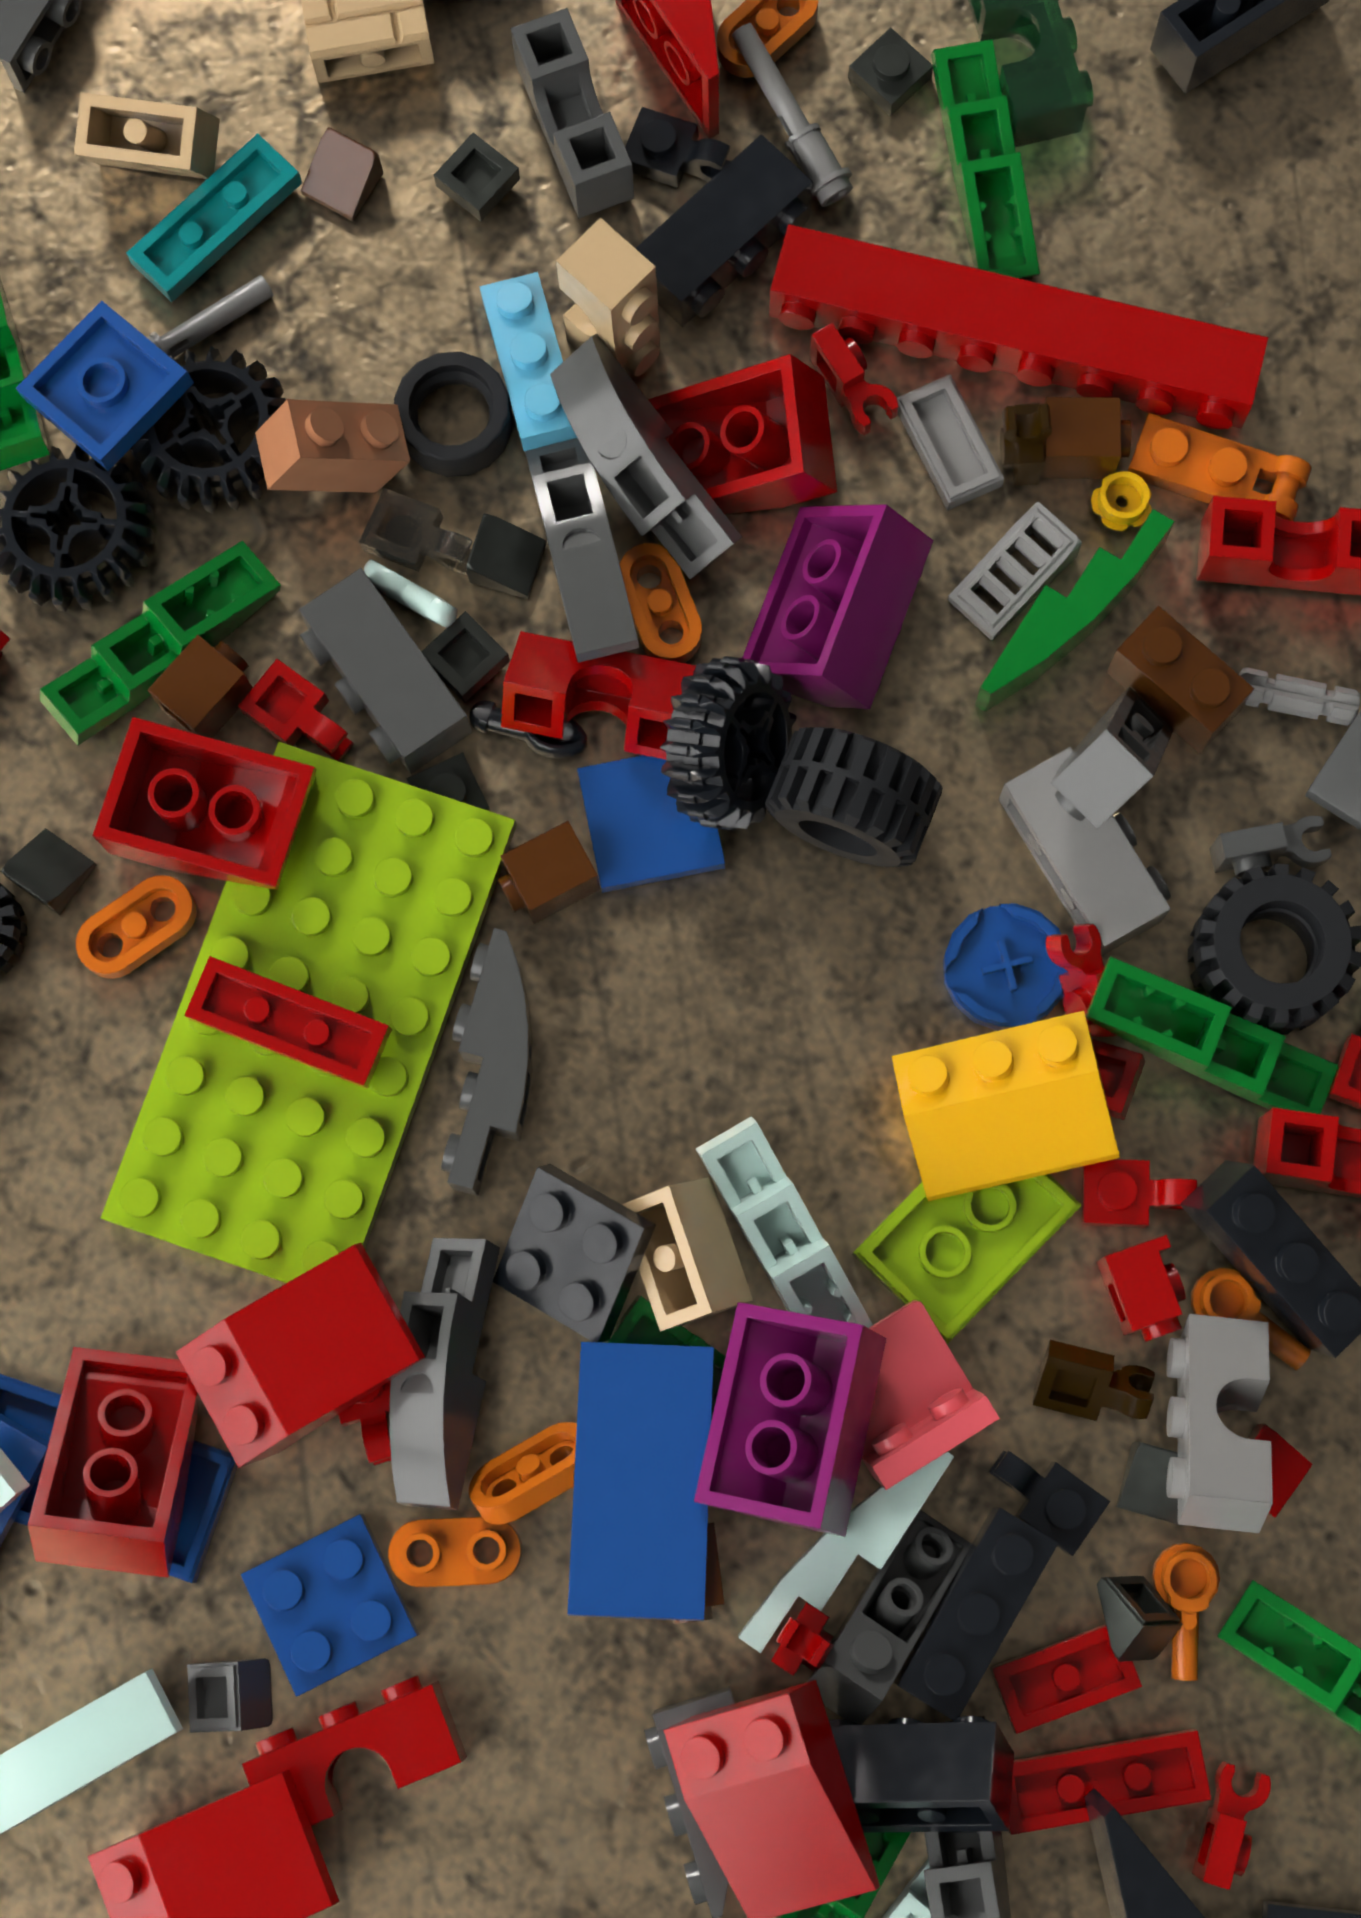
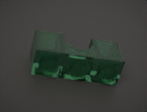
(1045, 90)

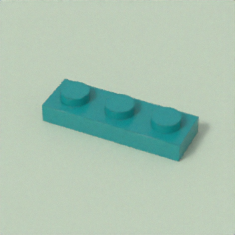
(214, 217)

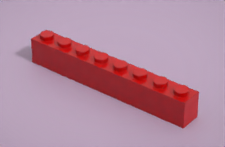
(1017, 327)

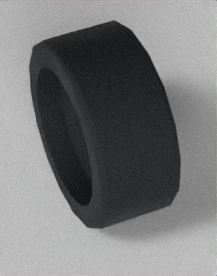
(454, 369)

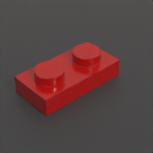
(1062, 1679)

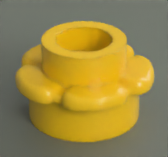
(1127, 486)

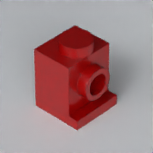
(1144, 1289)

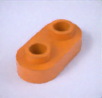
(774, 29)
(662, 606)
(134, 921)
(526, 1475)
(454, 1552)

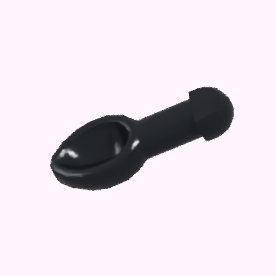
(486, 716)

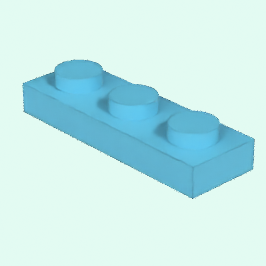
(527, 356)

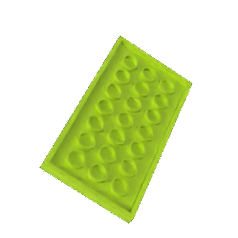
(372, 915)

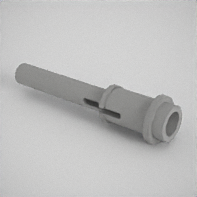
(805, 139)
(213, 318)

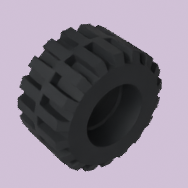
(854, 796)
(1304, 909)

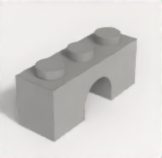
(1217, 1474)

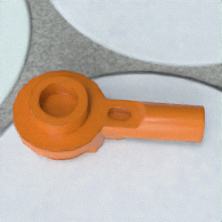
(1228, 1295)
(1187, 1581)

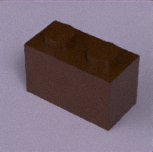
(1180, 679)

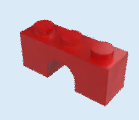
(1254, 547)
(550, 687)
(1308, 1152)
(408, 1731)

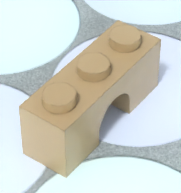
(612, 297)

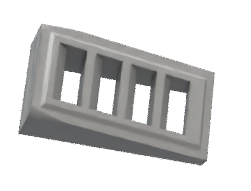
(1052, 534)

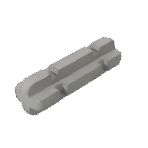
(1302, 697)

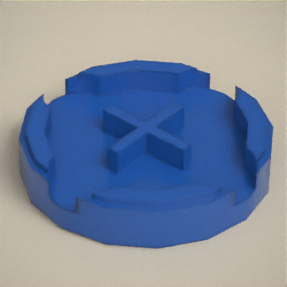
(1001, 967)

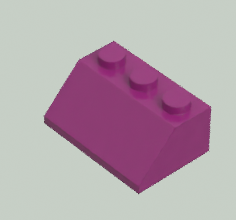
(839, 602)
(791, 1418)

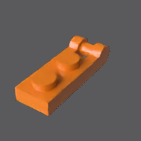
(1211, 466)

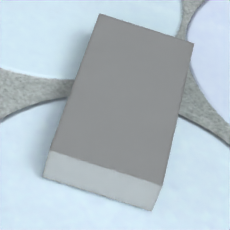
(949, 442)

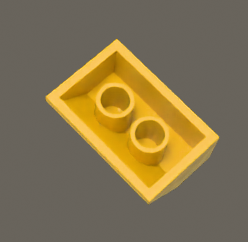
(1005, 1106)

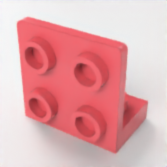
(919, 1400)

